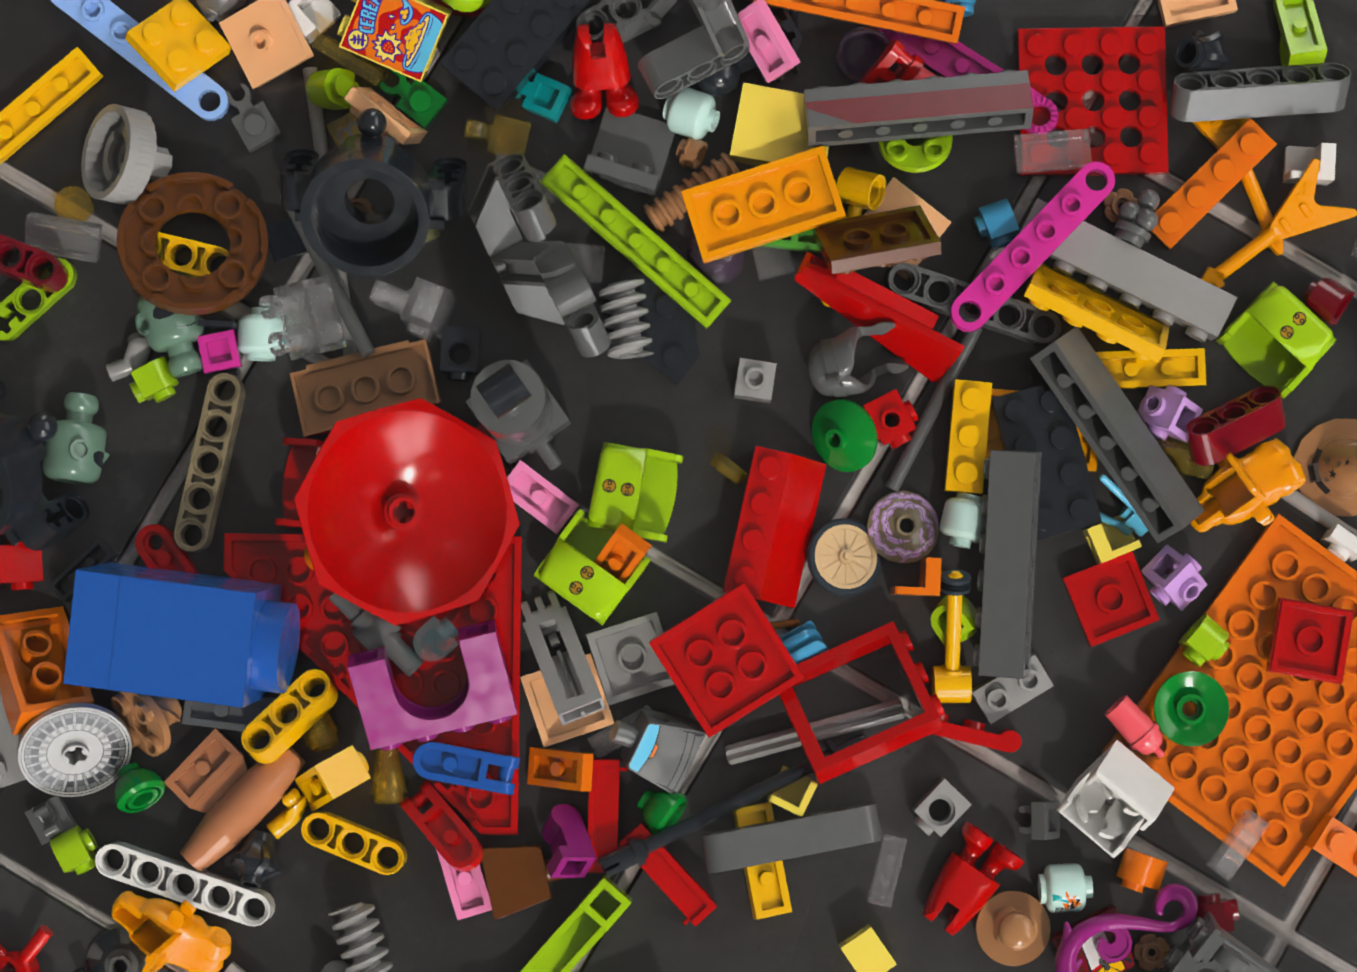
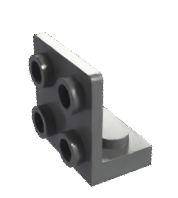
(630, 152)

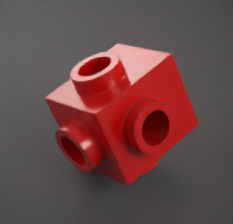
(903, 413)

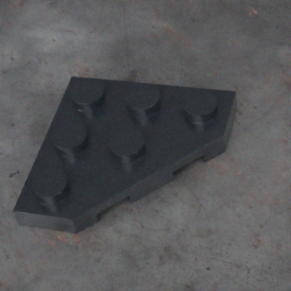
(670, 325)

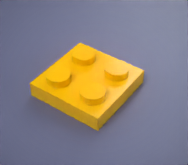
(178, 43)

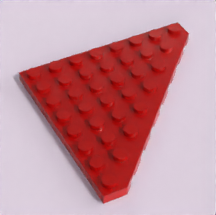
(329, 641)

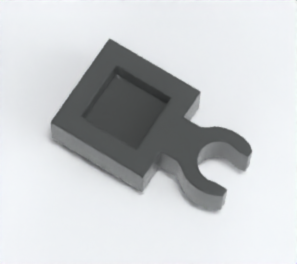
(254, 122)

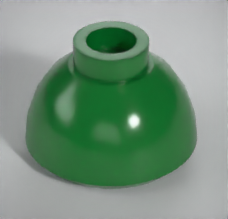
(137, 788)
(661, 809)

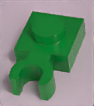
(417, 100)

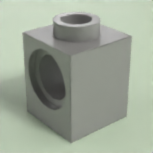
(755, 380)
(956, 807)

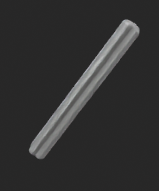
(822, 729)

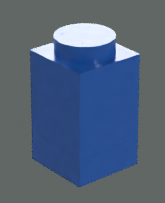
(180, 635)

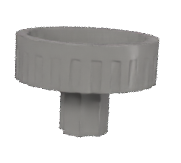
(122, 155)

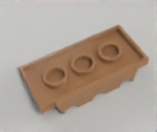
(360, 384)

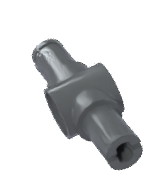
(376, 633)

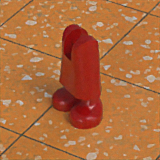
(601, 68)
(966, 885)

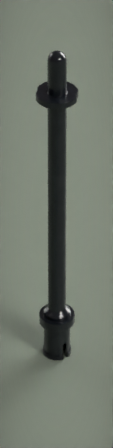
(638, 850)

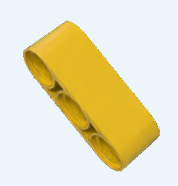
(202, 254)
(286, 734)
(335, 842)

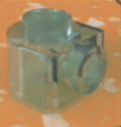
(436, 639)

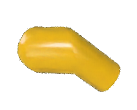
(291, 815)

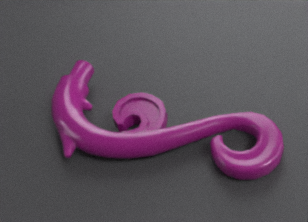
(1118, 924)

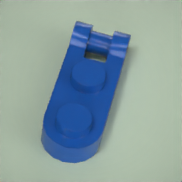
(465, 766)

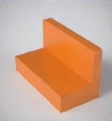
(928, 582)

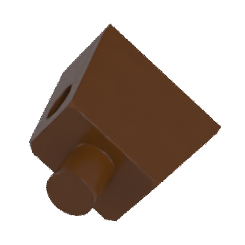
(516, 877)

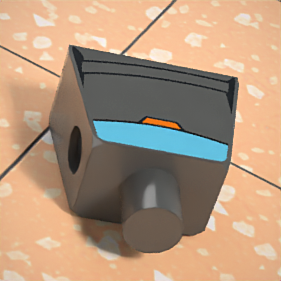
(659, 746)

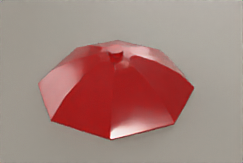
(406, 511)

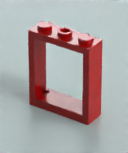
(880, 743)

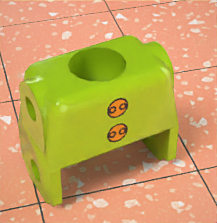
(1277, 339)
(634, 490)
(577, 578)

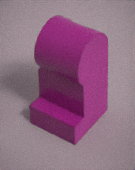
(568, 843)

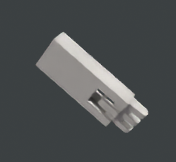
(568, 673)

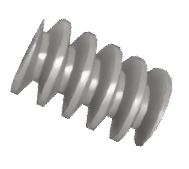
(625, 319)
(360, 938)

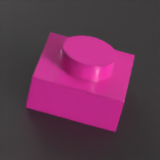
(219, 351)

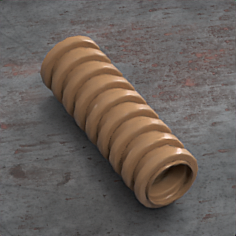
(672, 204)

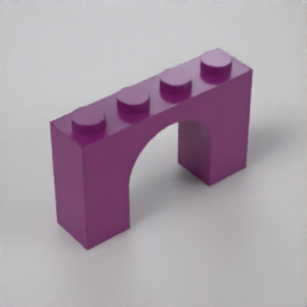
(394, 719)

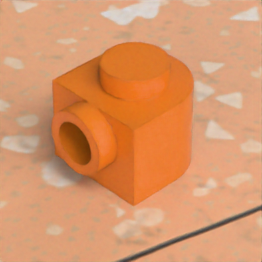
(1141, 870)

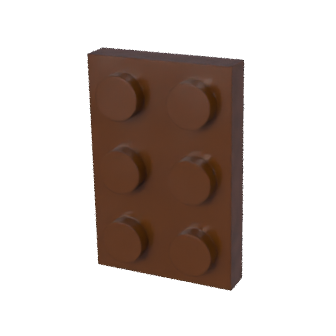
(877, 240)

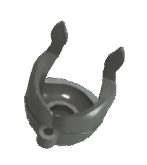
(833, 361)

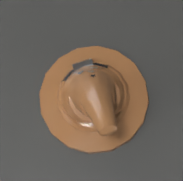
(1330, 466)

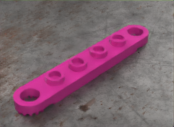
(956, 60)
(1032, 246)

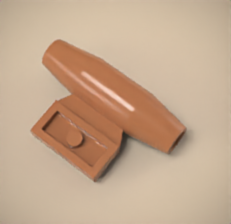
(231, 795)

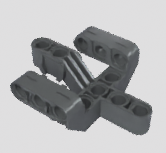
(684, 60)
(538, 277)

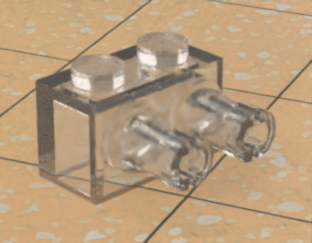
(421, 308)
(307, 316)

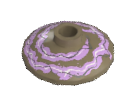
(885, 530)

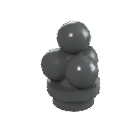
(1138, 218)

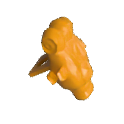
(1248, 486)
(171, 933)

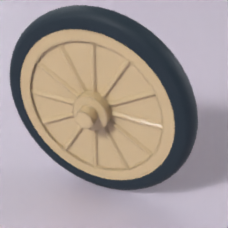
(843, 557)

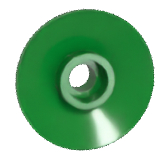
(855, 432)
(1210, 708)

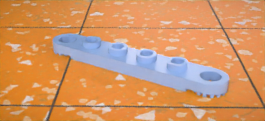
(110, 26)

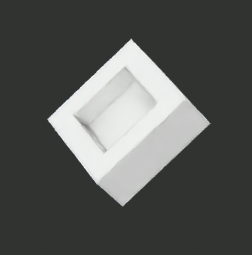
(1340, 543)

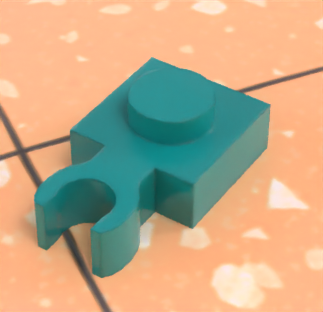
(545, 97)

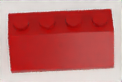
(775, 525)

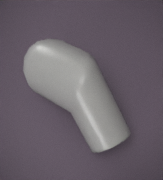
(135, 357)

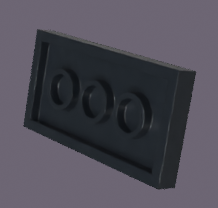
(1039, 423)

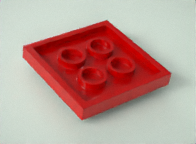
(726, 659)

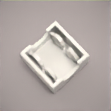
(1115, 798)

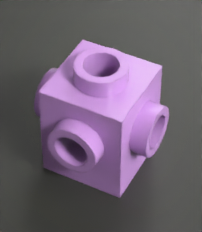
(1167, 412)
(1174, 577)

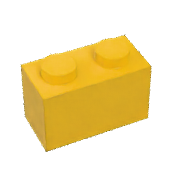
(333, 777)

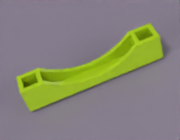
(581, 929)

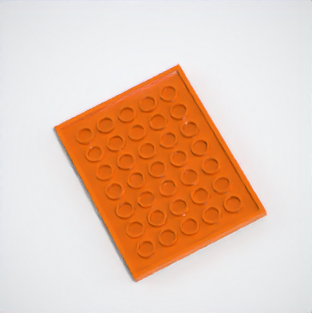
(1286, 736)

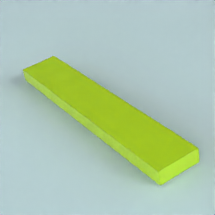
(635, 241)

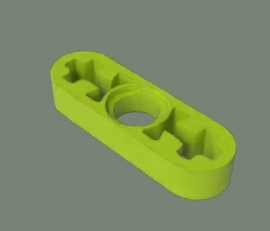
(16, 324)

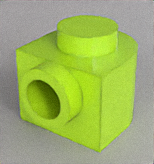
(329, 88)
(153, 381)
(939, 616)
(1204, 641)
(75, 850)

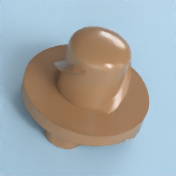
(147, 720)
(1013, 928)

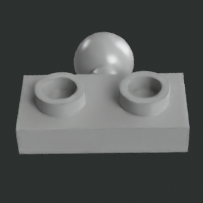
(1003, 695)

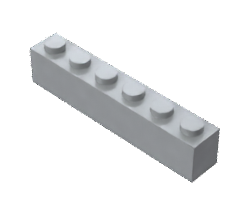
(1141, 279)

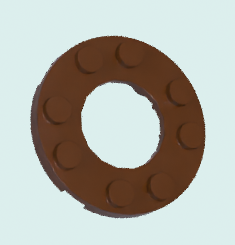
(196, 194)

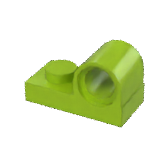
(1300, 31)

